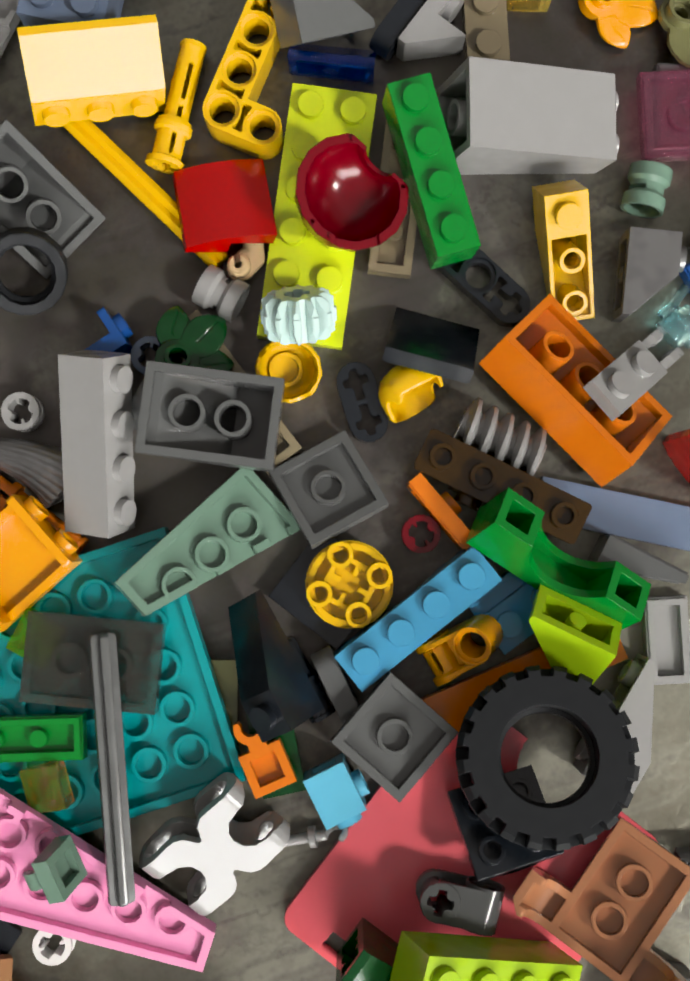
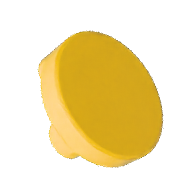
(349, 584)

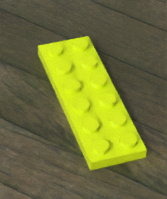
(295, 253)

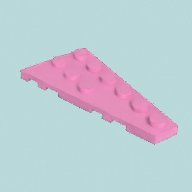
(149, 927)

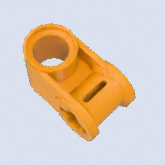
(454, 651)

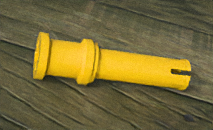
(173, 129)

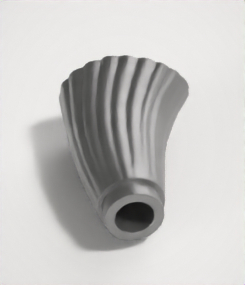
(35, 466)

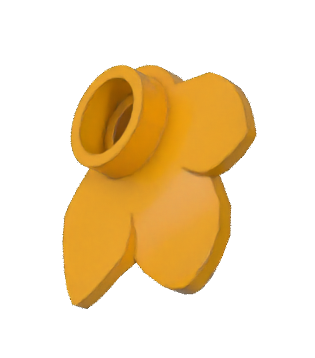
(617, 17)

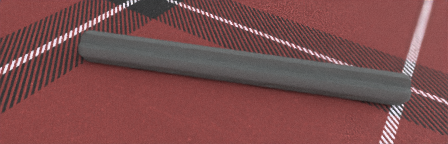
(112, 769)

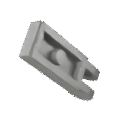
(630, 375)

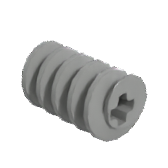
(502, 437)

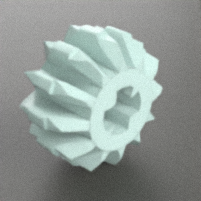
(298, 315)

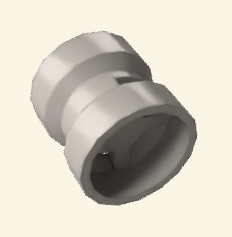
(215, 291)

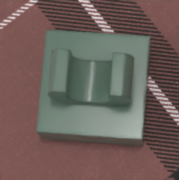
(56, 870)

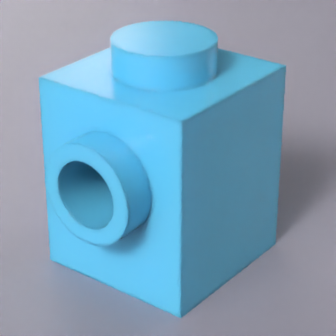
(337, 792)

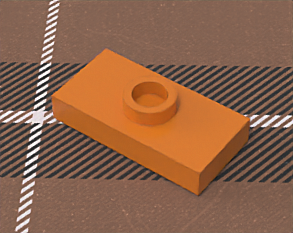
(441, 509)

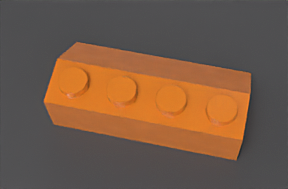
(544, 371)

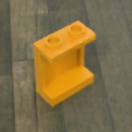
(31, 556)

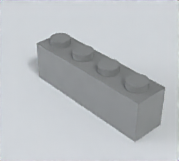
(97, 442)

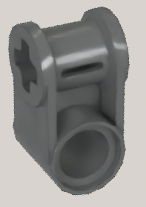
(466, 902)

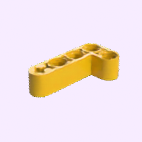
(243, 97)

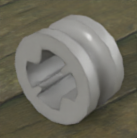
(10, 417)

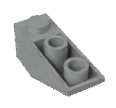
(636, 697)

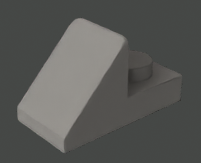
(431, 32)

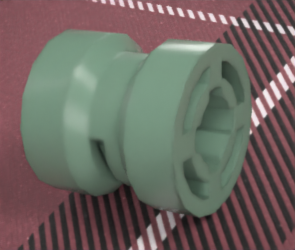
(646, 189)

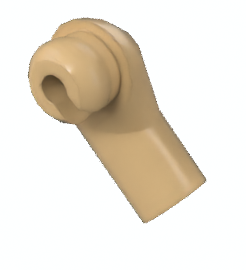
(246, 261)

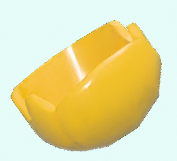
(296, 364)
(406, 392)

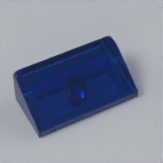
(332, 62)

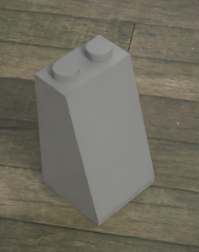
(529, 118)

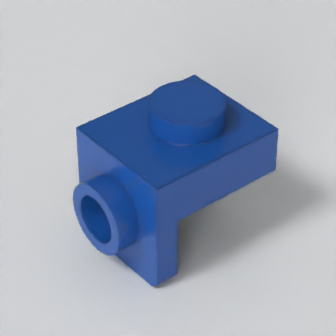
(119, 333)

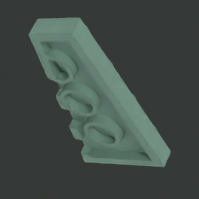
(216, 536)

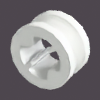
(48, 956)

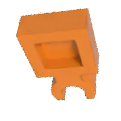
(265, 763)

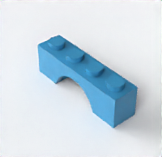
(416, 617)

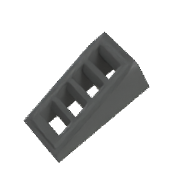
(636, 559)

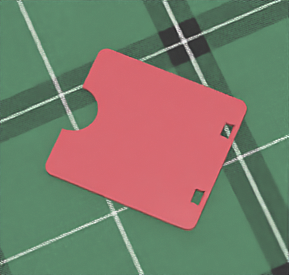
(397, 841)

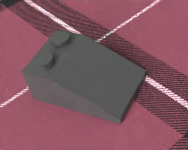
(40, 198)
(210, 416)

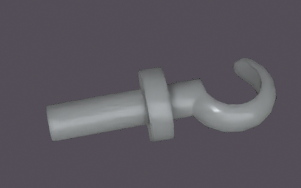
(314, 836)

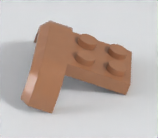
(613, 906)

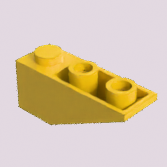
(565, 245)

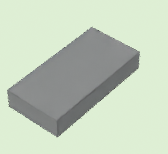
(667, 638)

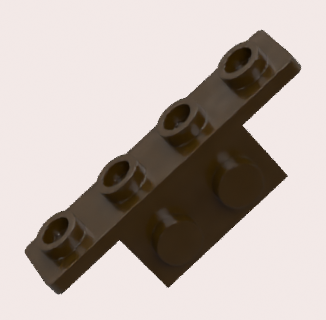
(481, 477)

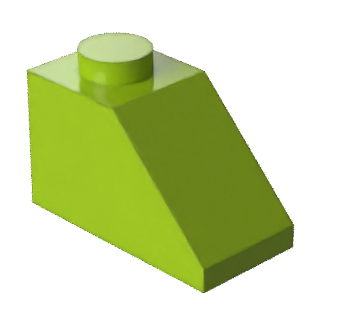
(574, 633)

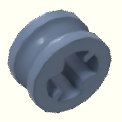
(137, 353)

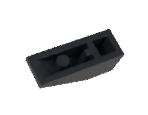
(268, 671)

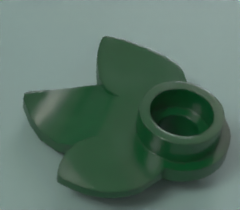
(193, 339)

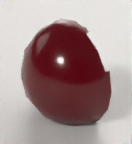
(347, 197)

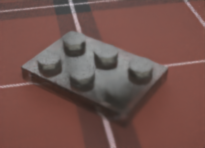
(59, 666)

